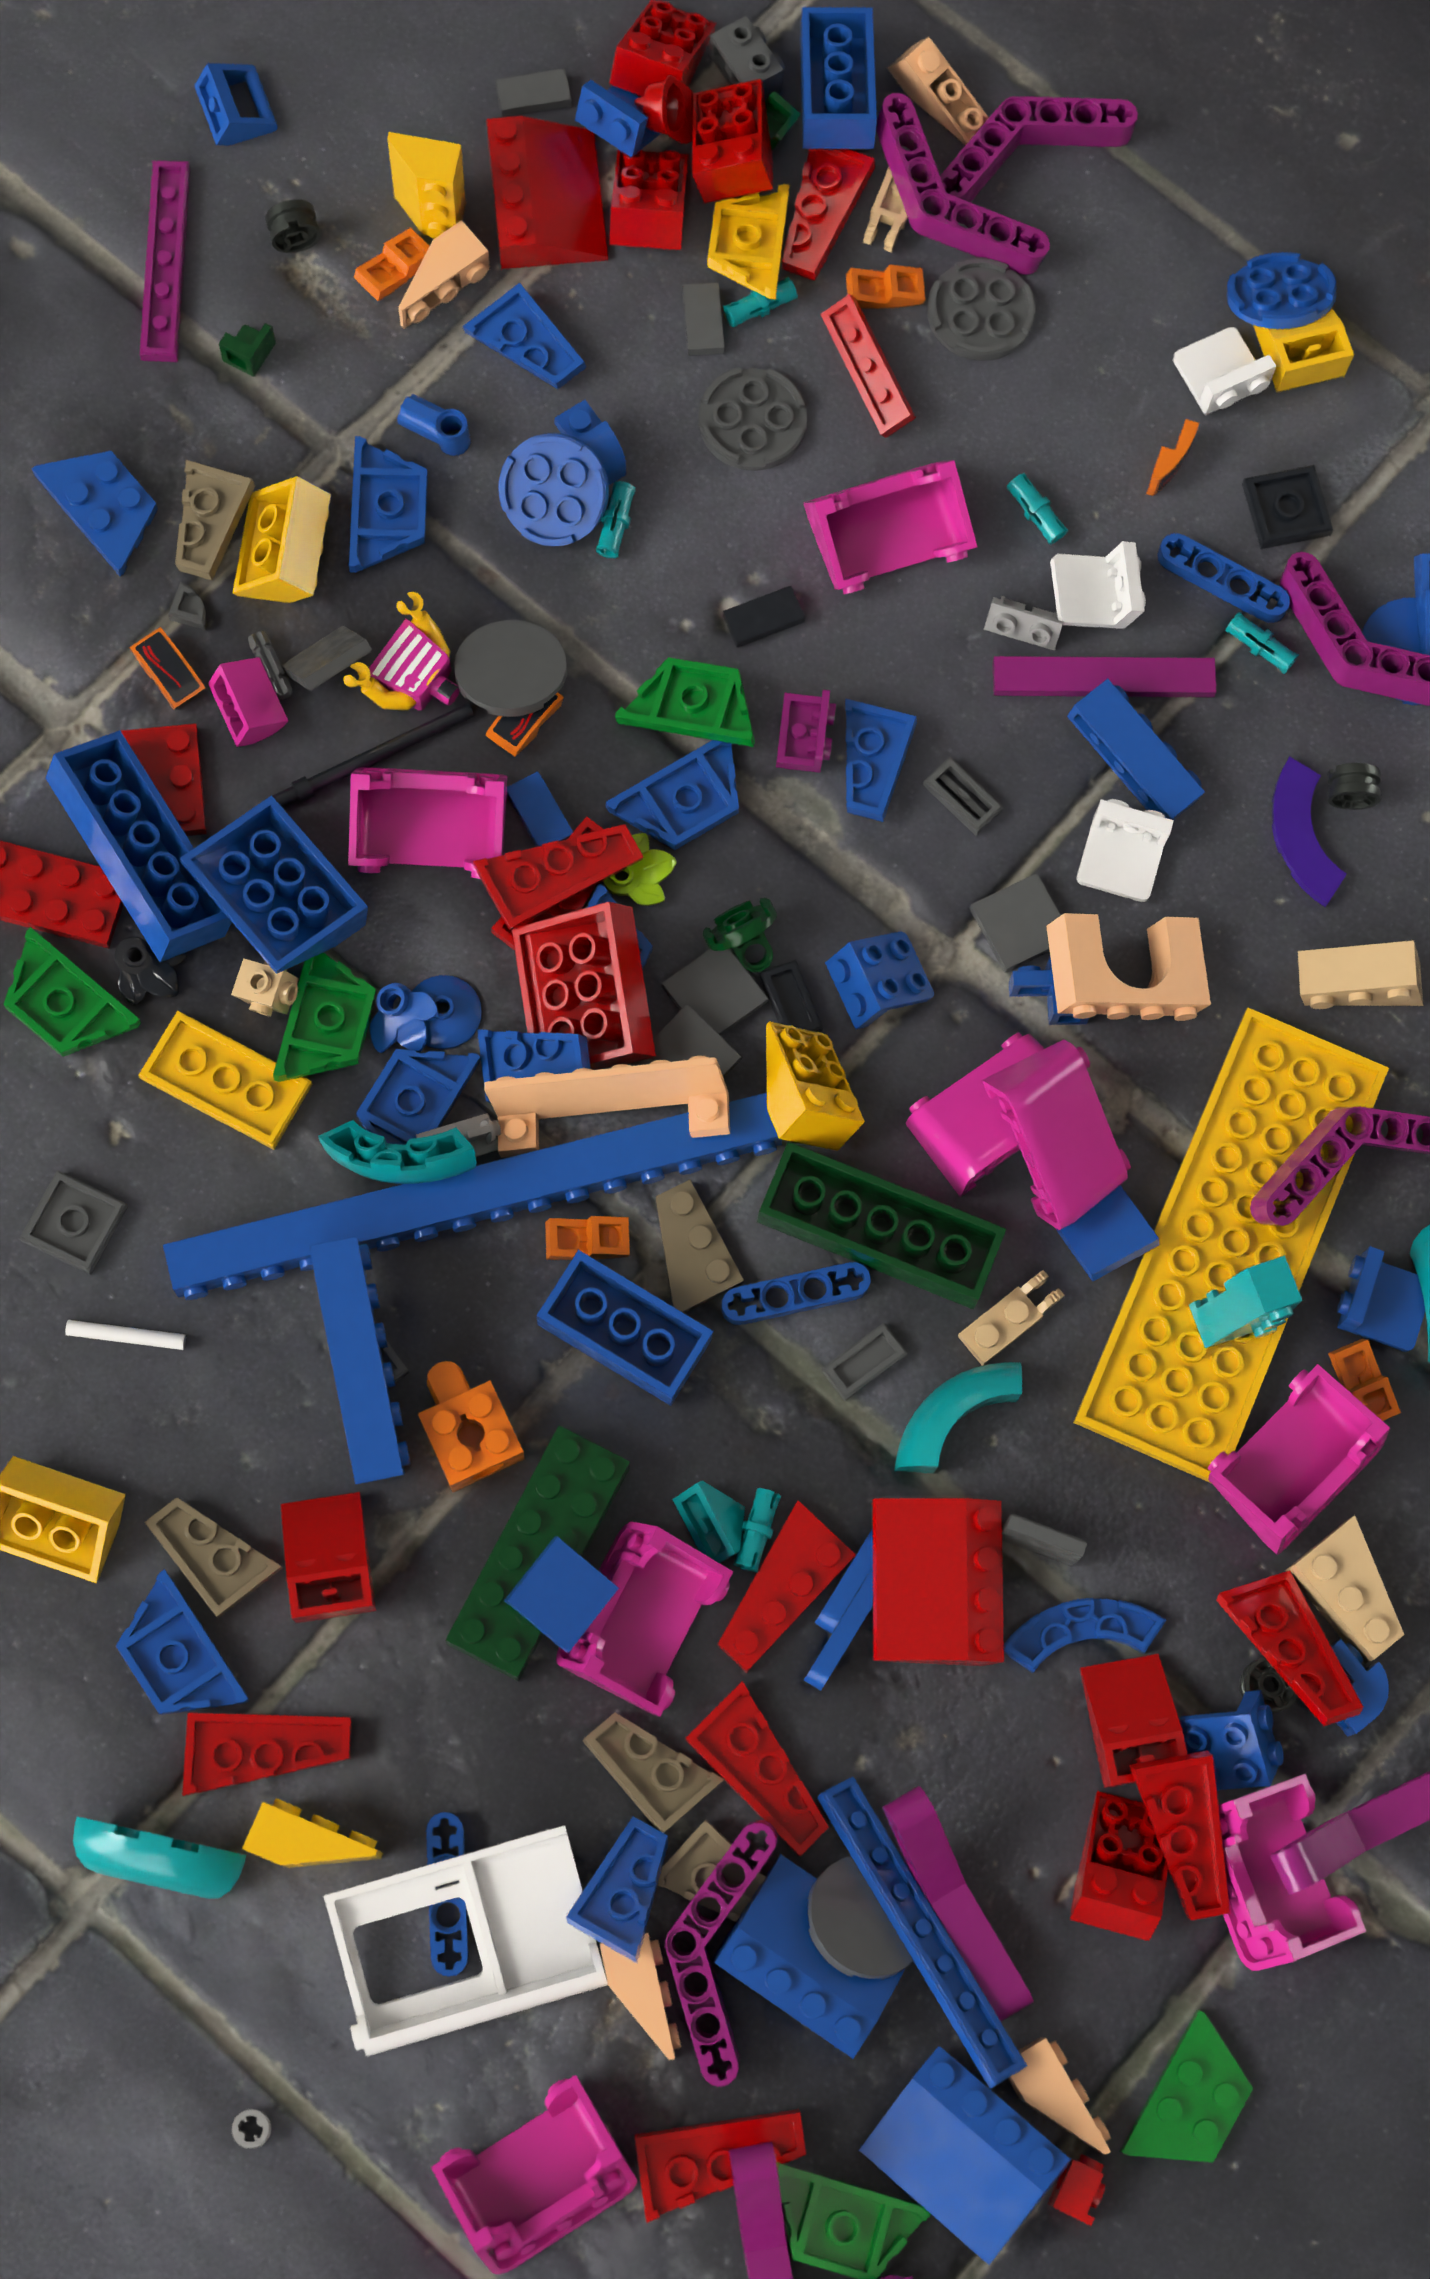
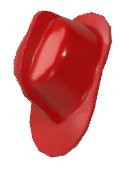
(669, 109)

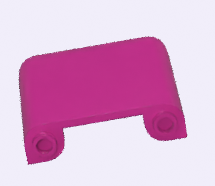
(891, 524)
(425, 818)
(965, 1126)
(1060, 1131)
(1299, 1458)
(647, 1617)
(1263, 1918)
(536, 2180)

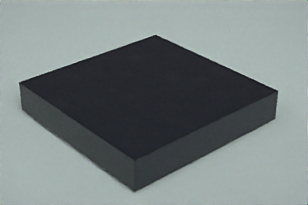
(1287, 507)

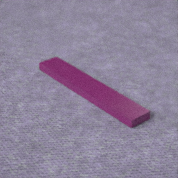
(165, 261)
(1083, 674)

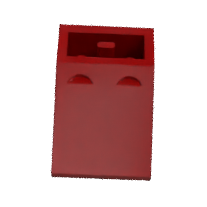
(660, 45)
(731, 142)
(649, 199)
(327, 1558)
(1131, 1716)
(1120, 1870)

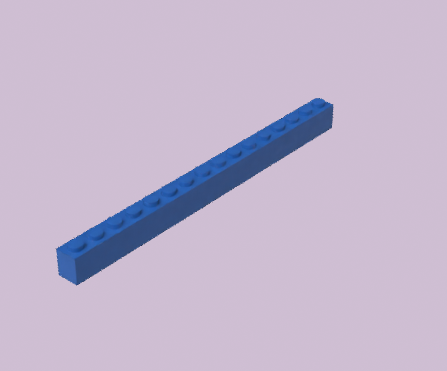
(483, 1193)

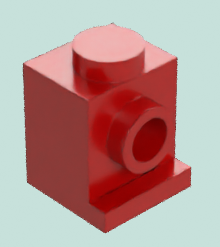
(1079, 2189)

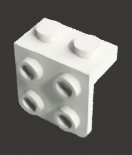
(1222, 370)
(1099, 589)
(1123, 850)

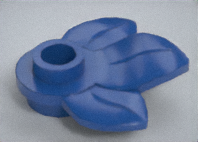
(405, 1022)

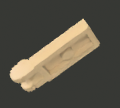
(888, 210)
(1007, 1320)

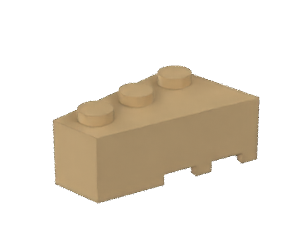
(1361, 976)
(1348, 1590)

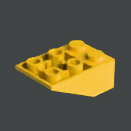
(1307, 352)
(808, 1089)
(295, 1842)

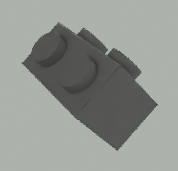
(744, 56)

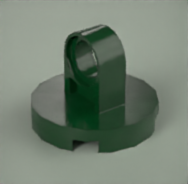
(743, 927)

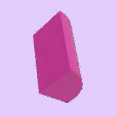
(247, 701)

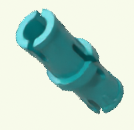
(757, 304)
(1037, 508)
(611, 539)
(1282, 656)
(757, 1529)

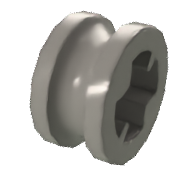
(240, 2136)

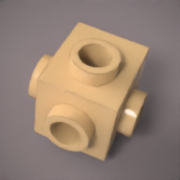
(264, 988)

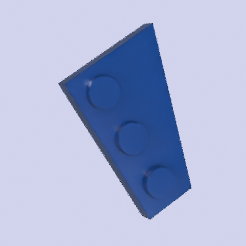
(527, 337)
(875, 755)
(622, 1890)

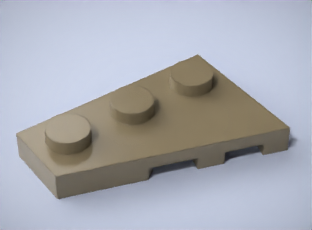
(210, 517)
(693, 1249)
(210, 1557)
(650, 1773)
(695, 1862)

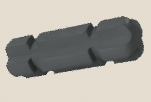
(262, 648)

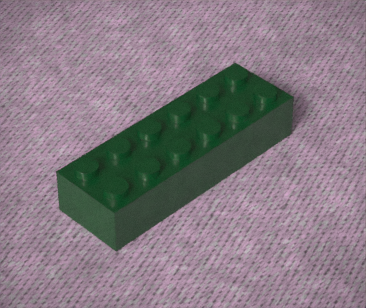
(881, 1225)
(561, 1500)

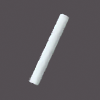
(125, 1334)

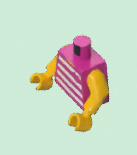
(409, 666)

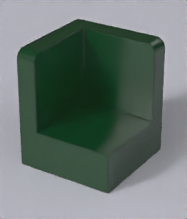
(780, 117)
(248, 348)

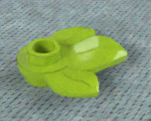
(645, 875)

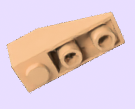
(938, 89)
(447, 267)
(642, 1992)
(1051, 2093)

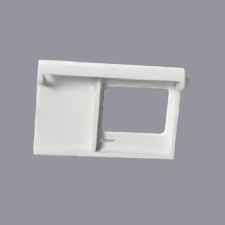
(520, 1926)

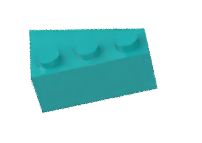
(1252, 1303)

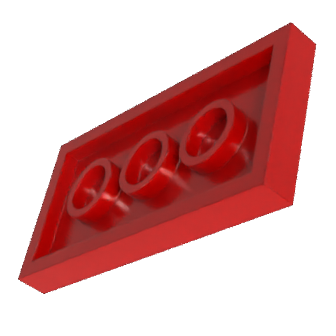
(57, 895)

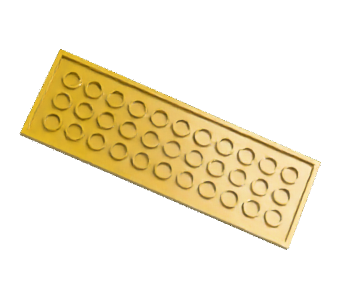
(1155, 1377)

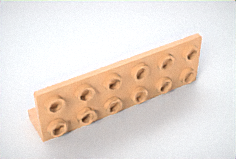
(622, 1087)

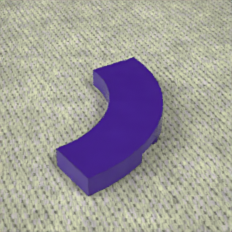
(1296, 836)

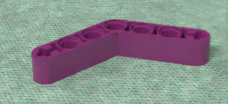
(1108, 120)
(899, 126)
(1324, 613)
(1341, 1146)
(1352, 1833)
(943, 1884)
(700, 1960)
(760, 2212)

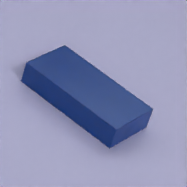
(538, 810)

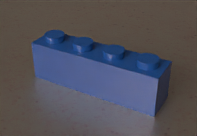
(1135, 751)

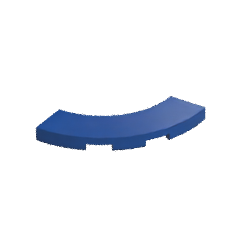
(1082, 1621)

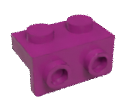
(803, 732)

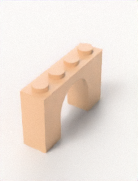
(1089, 987)

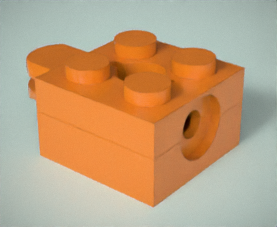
(467, 1427)

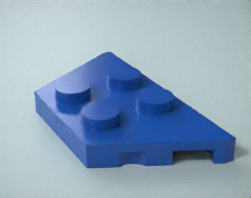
(101, 502)
(386, 506)
(683, 797)
(415, 1093)
(175, 1655)

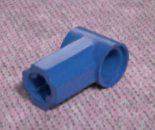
(434, 423)

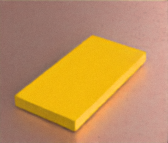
(224, 1080)

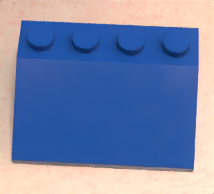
(276, 887)
(777, 1959)
(964, 2155)

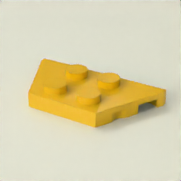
(749, 239)

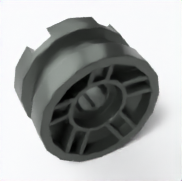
(293, 226)
(1354, 786)
(1253, 1679)

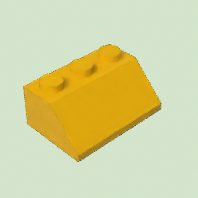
(428, 181)
(282, 542)
(57, 1518)

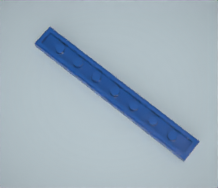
(922, 1932)

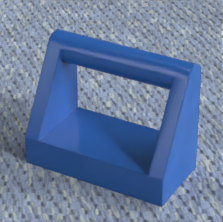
(220, 107)

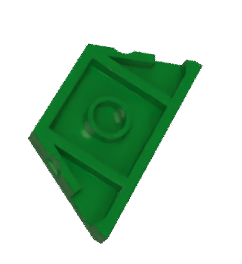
(692, 702)
(62, 1000)
(325, 1020)
(1192, 2100)
(843, 2224)

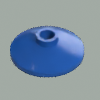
(461, 1020)

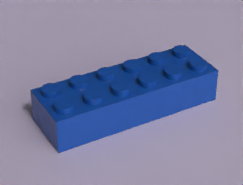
(136, 843)
(357, 1359)

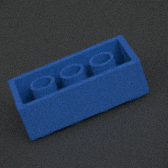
(838, 78)
(624, 1327)

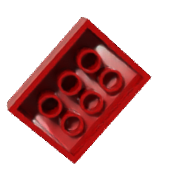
(545, 193)
(587, 980)
(938, 1581)

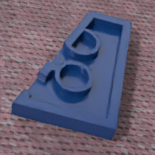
(530, 1053)

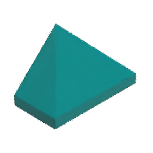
(711, 1520)

